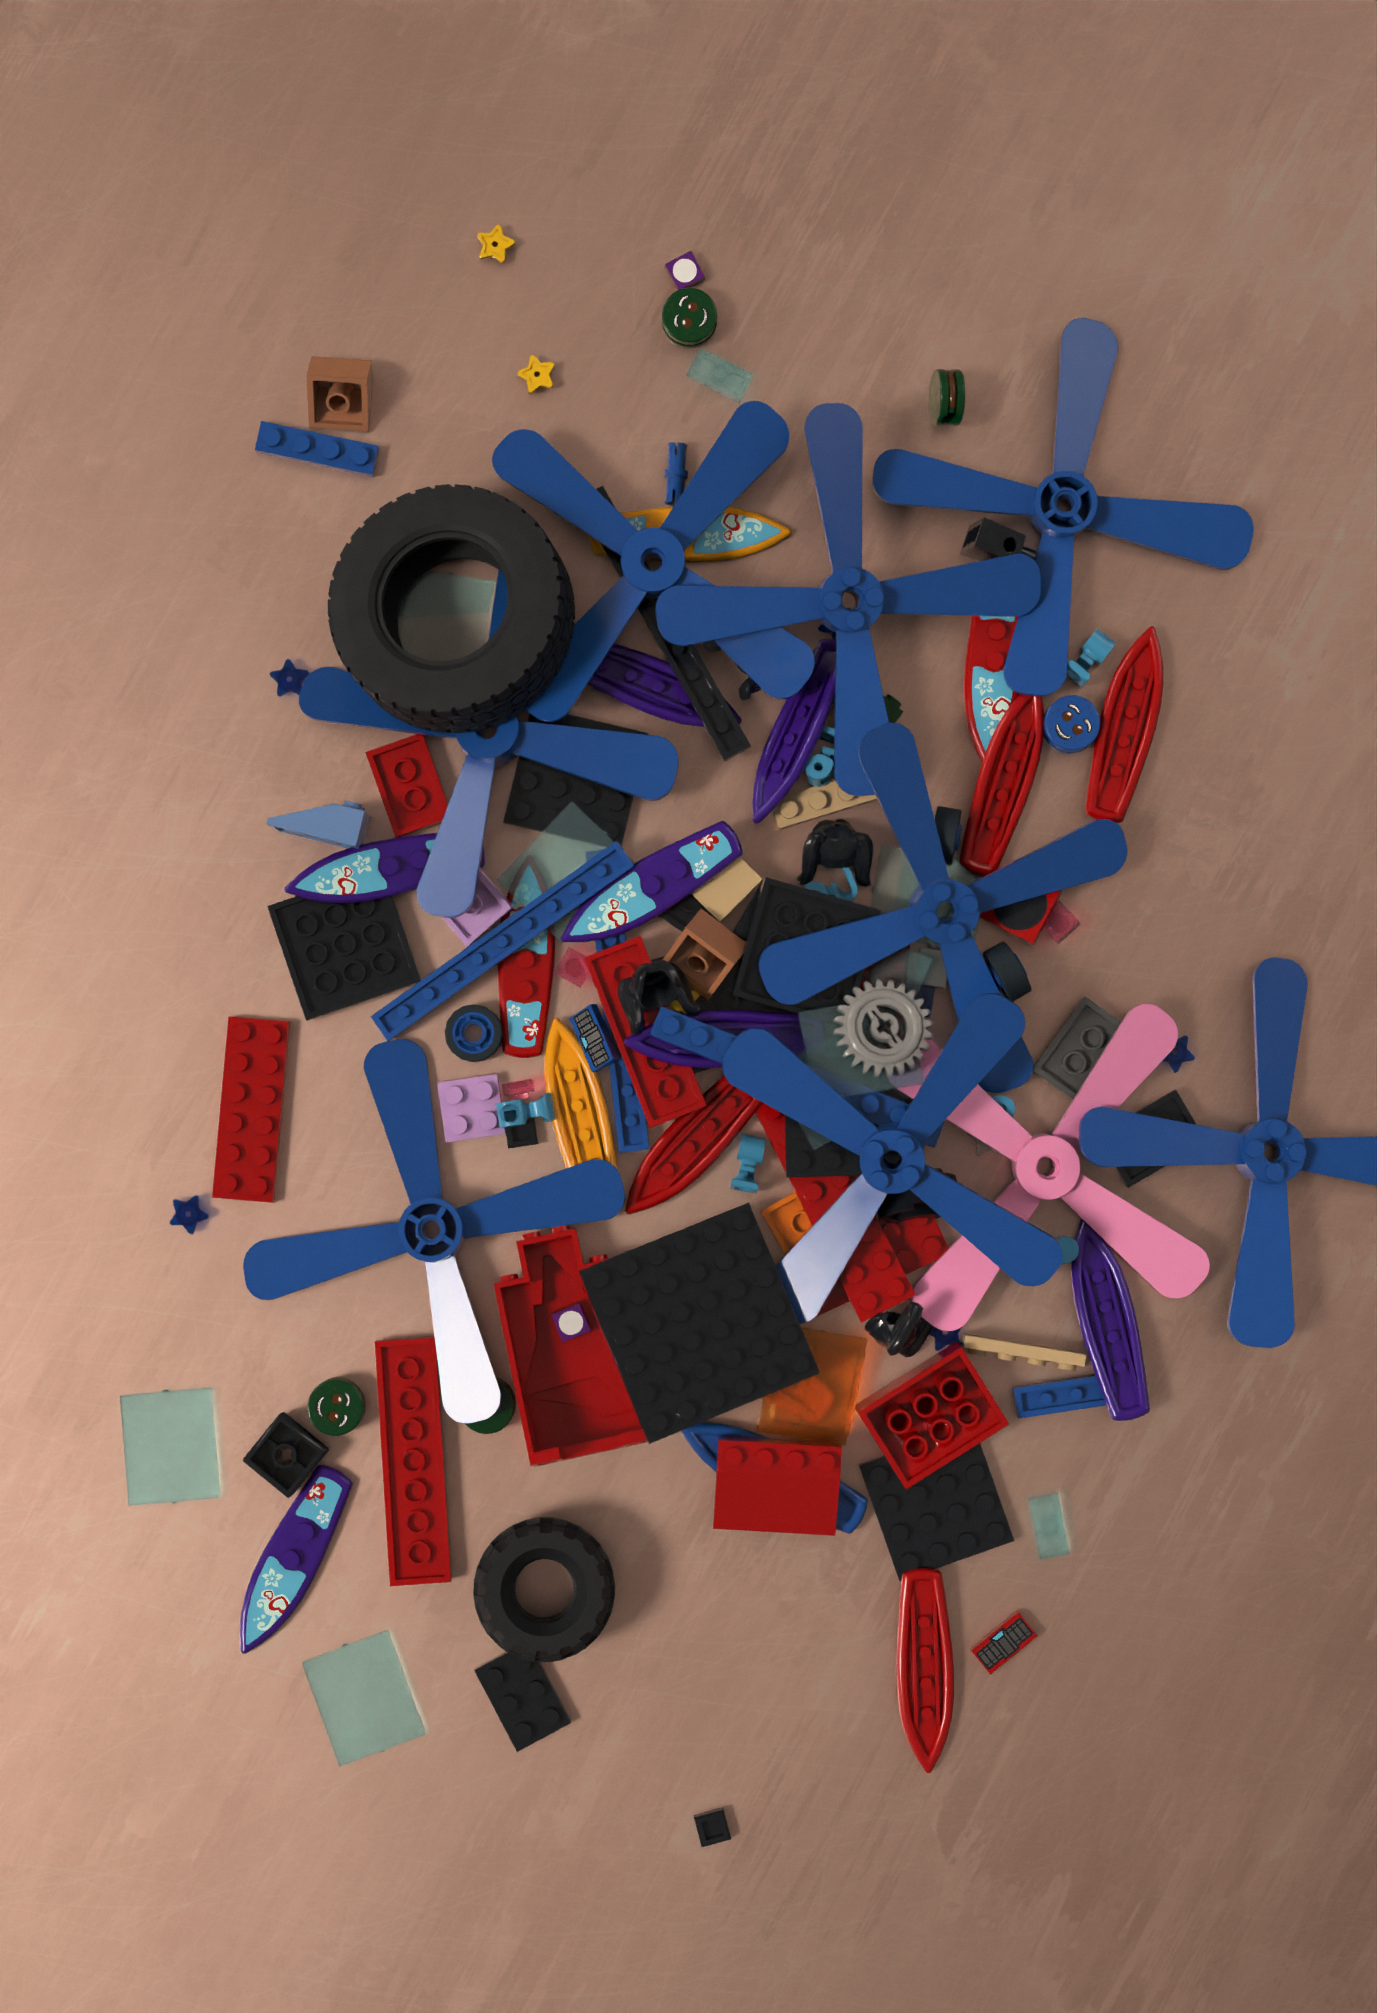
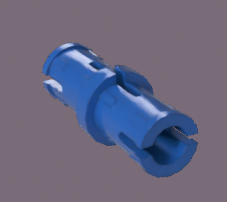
(675, 472)

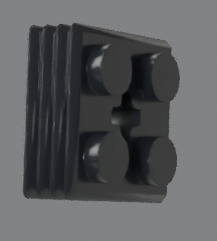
(288, 1474)

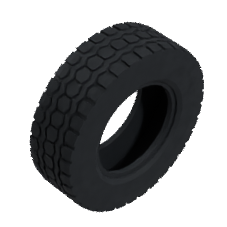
(402, 546)

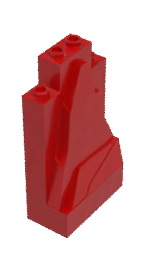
(570, 1389)

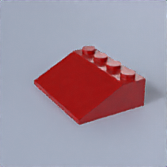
(931, 1415)
(777, 1485)

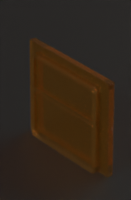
(824, 1403)

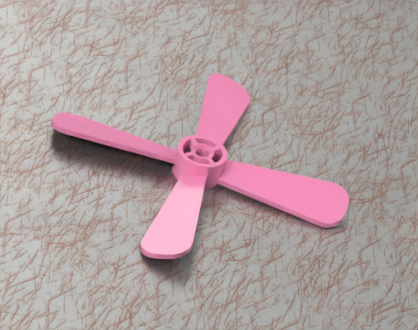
(1159, 1254)

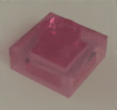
(1060, 923)
(573, 967)
(519, 1089)

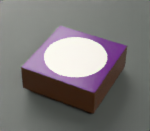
(684, 271)
(570, 1321)

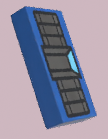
(594, 1038)

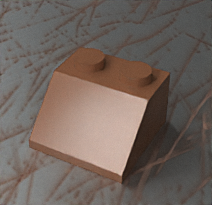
(339, 393)
(705, 953)

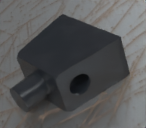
(992, 540)

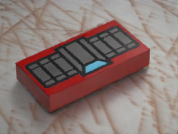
(1003, 1642)

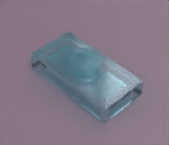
(719, 375)
(1048, 1526)

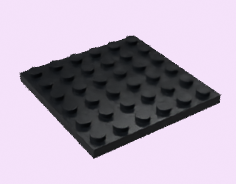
(698, 1323)

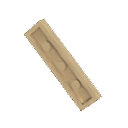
(815, 803)
(1036, 1354)

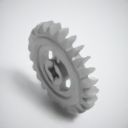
(867, 1002)

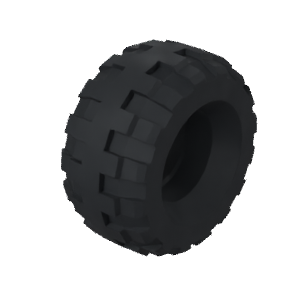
(533, 1636)

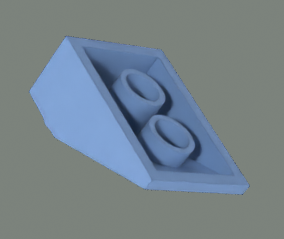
(331, 824)

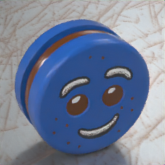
(1071, 724)

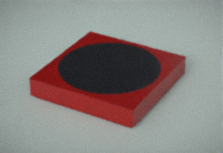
(1025, 917)

